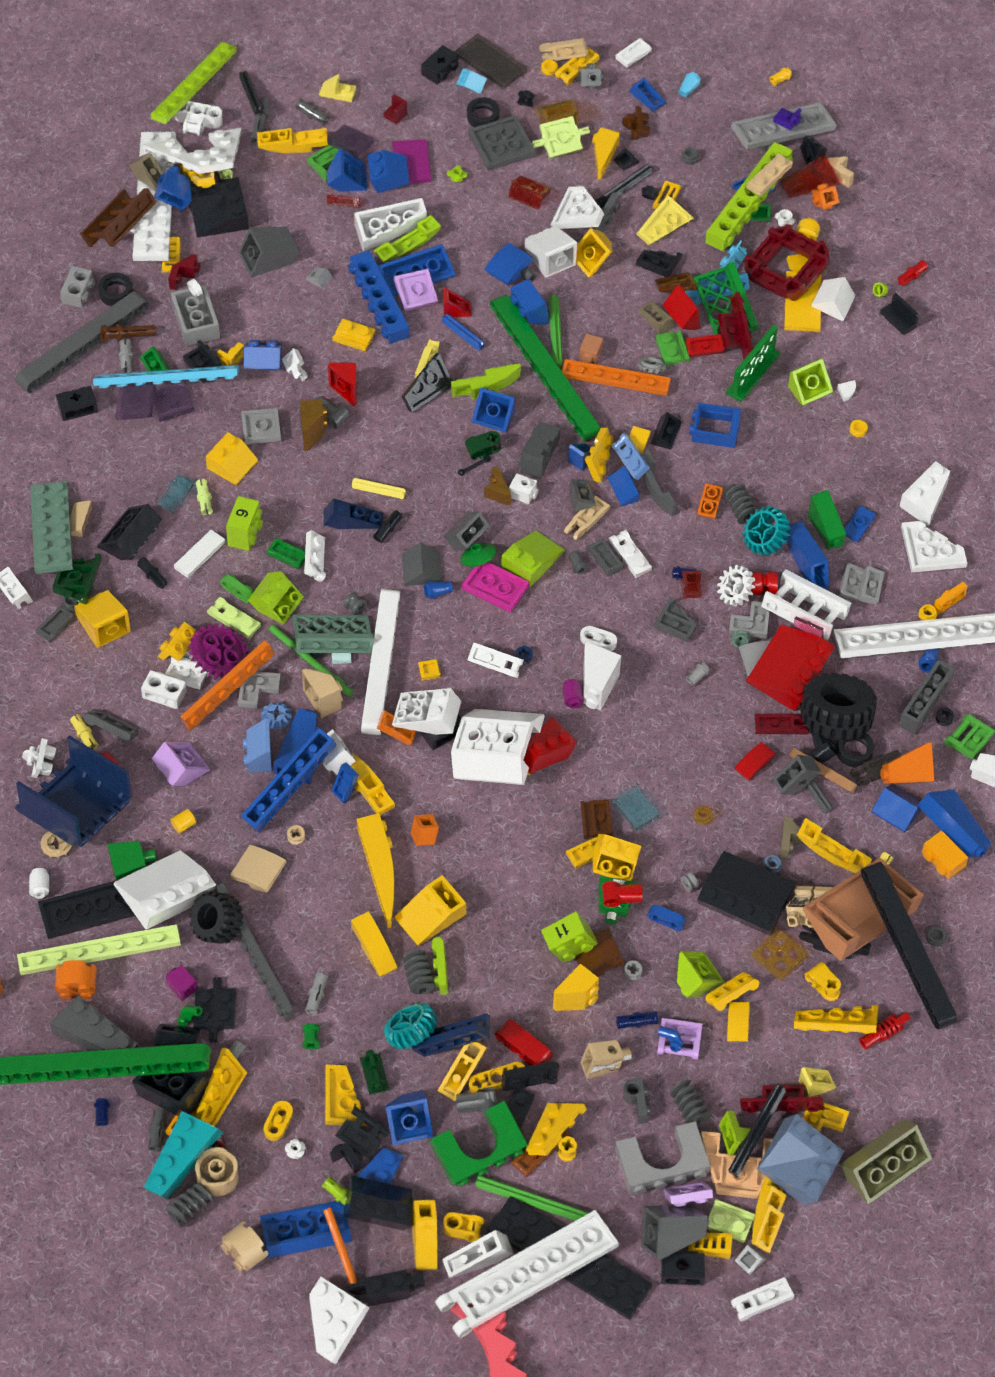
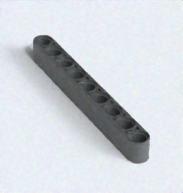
(79, 342)

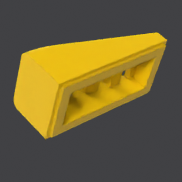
(175, 245)
(714, 1252)

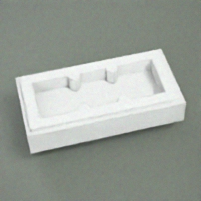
(633, 52)

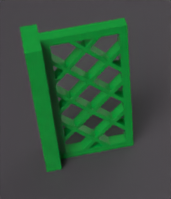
(735, 286)
(754, 366)

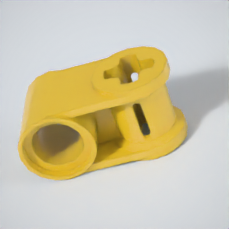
(824, 981)
(464, 1228)

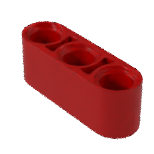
(523, 1043)

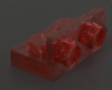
(528, 192)

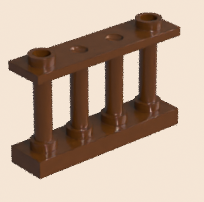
(118, 218)

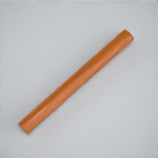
(340, 1246)

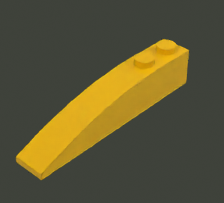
(379, 859)

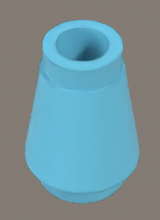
(689, 84)

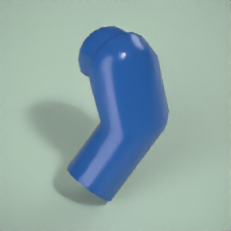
(673, 1036)

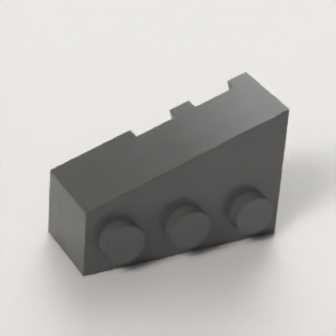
(539, 450)

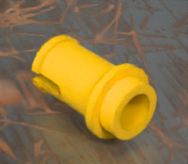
(777, 78)

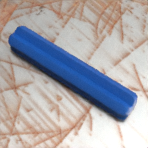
(463, 332)

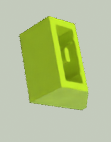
(276, 597)

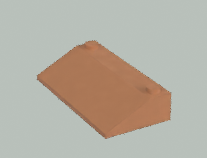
(848, 916)

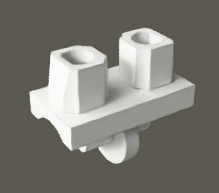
(43, 751)

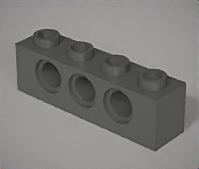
(926, 697)

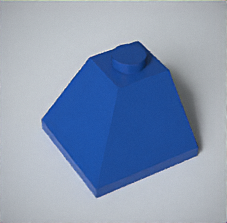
(346, 173)
(409, 1118)

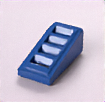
(640, 95)

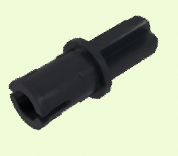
(387, 526)
(152, 572)

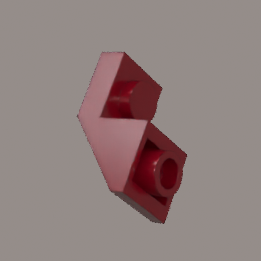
(185, 268)

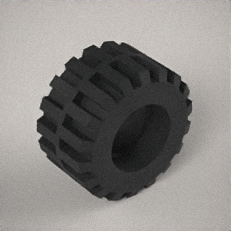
(204, 916)

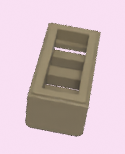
(661, 326)

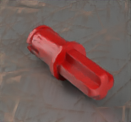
(912, 273)

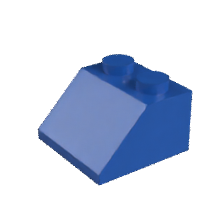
(388, 170)
(529, 302)

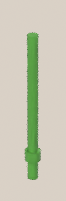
(308, 658)

